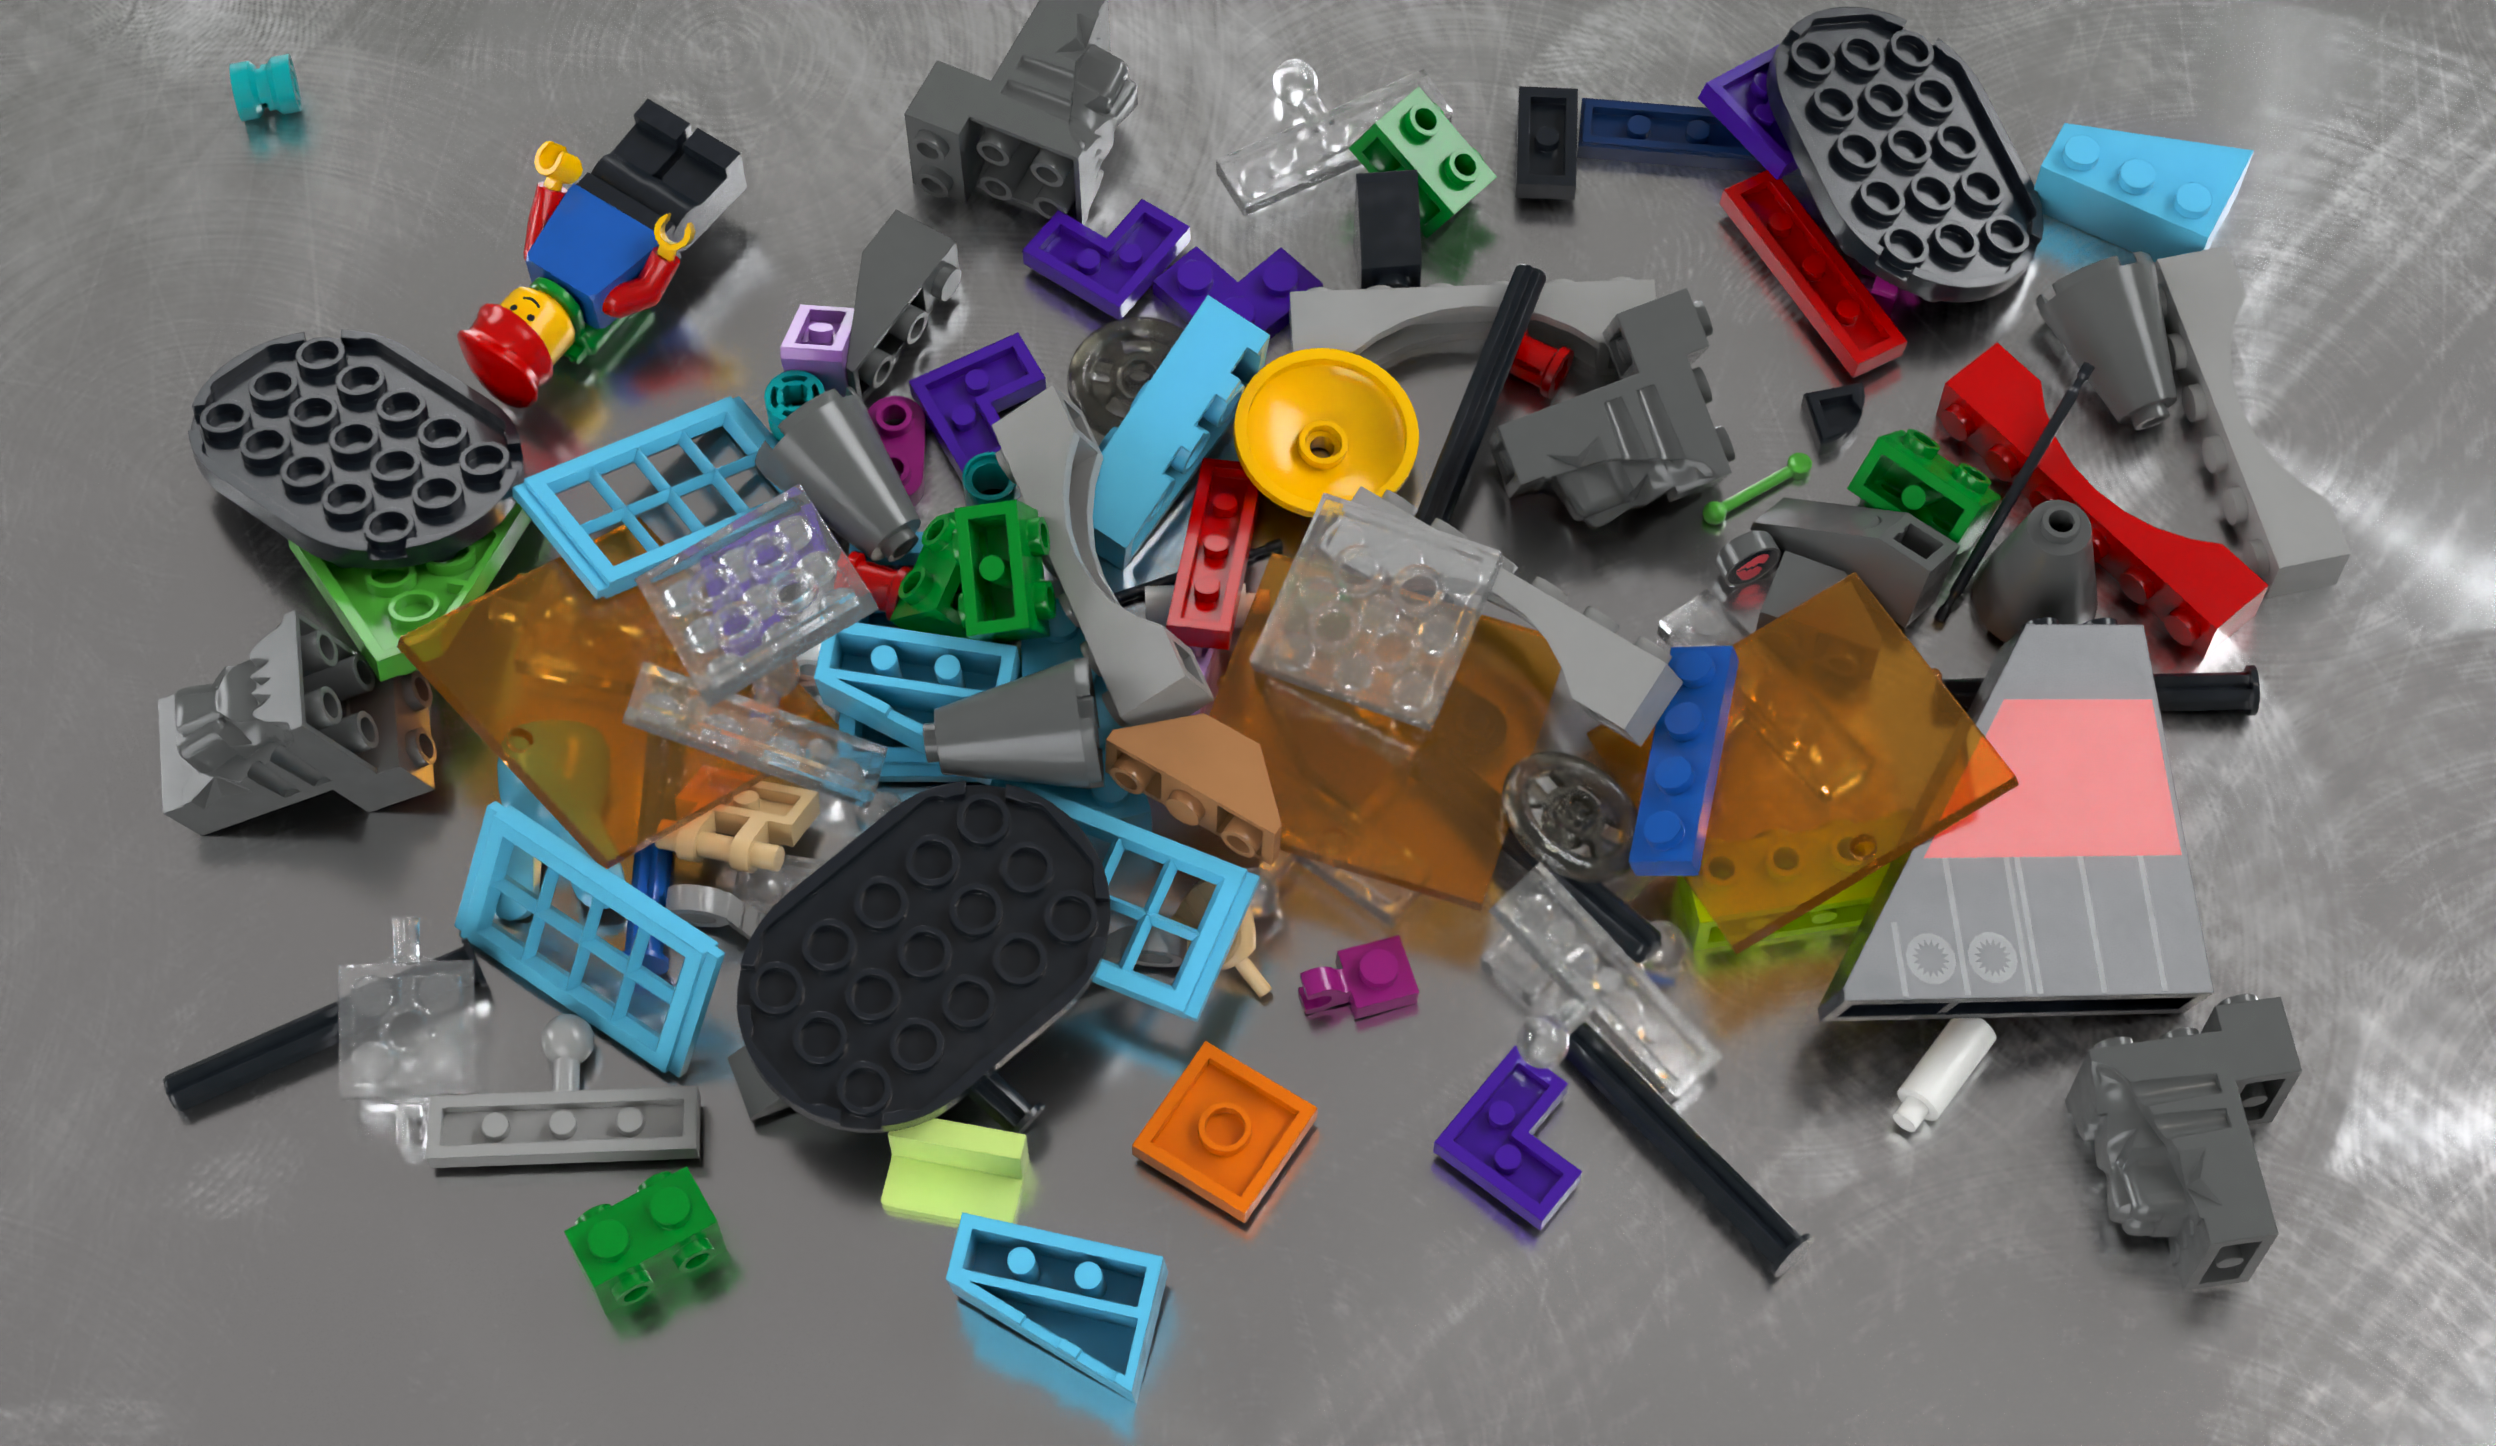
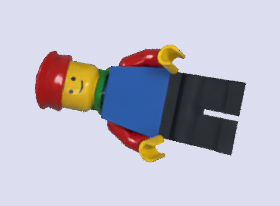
(600, 248)

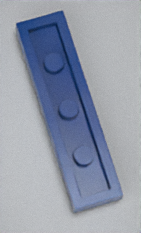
(1684, 764)

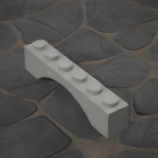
(1392, 321)
(1057, 467)
(2284, 525)
(1606, 675)

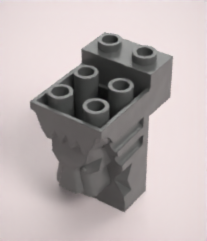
(1033, 127)
(1630, 436)
(291, 727)
(2178, 1138)

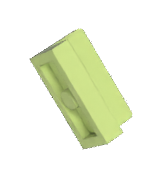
(955, 1169)

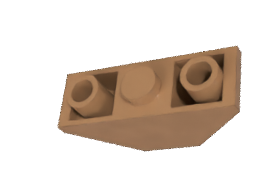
(1202, 777)

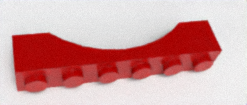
(2186, 582)

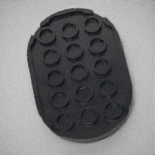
(1904, 155)
(357, 449)
(923, 956)

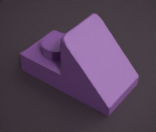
(819, 344)

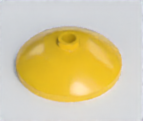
(1331, 404)

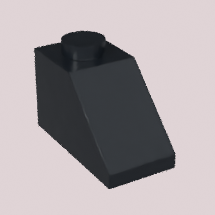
(1387, 229)

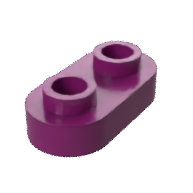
(903, 442)

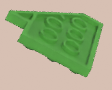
(389, 603)

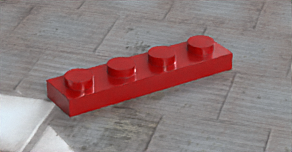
(1813, 273)
(1214, 556)

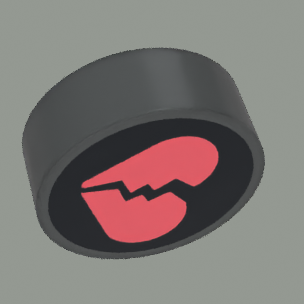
(1747, 557)

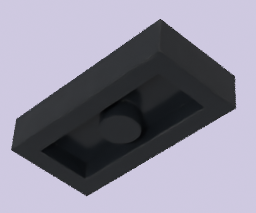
(1546, 143)

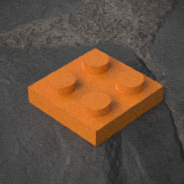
(1225, 1131)

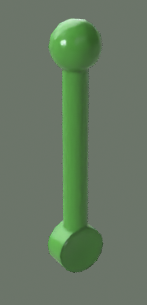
(1797, 467)

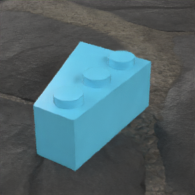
(2140, 188)
(901, 675)
(1065, 1294)

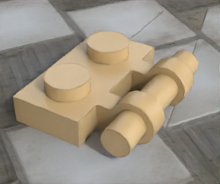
(760, 821)

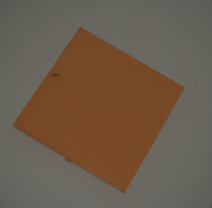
(547, 689)
(1827, 764)
(1384, 792)

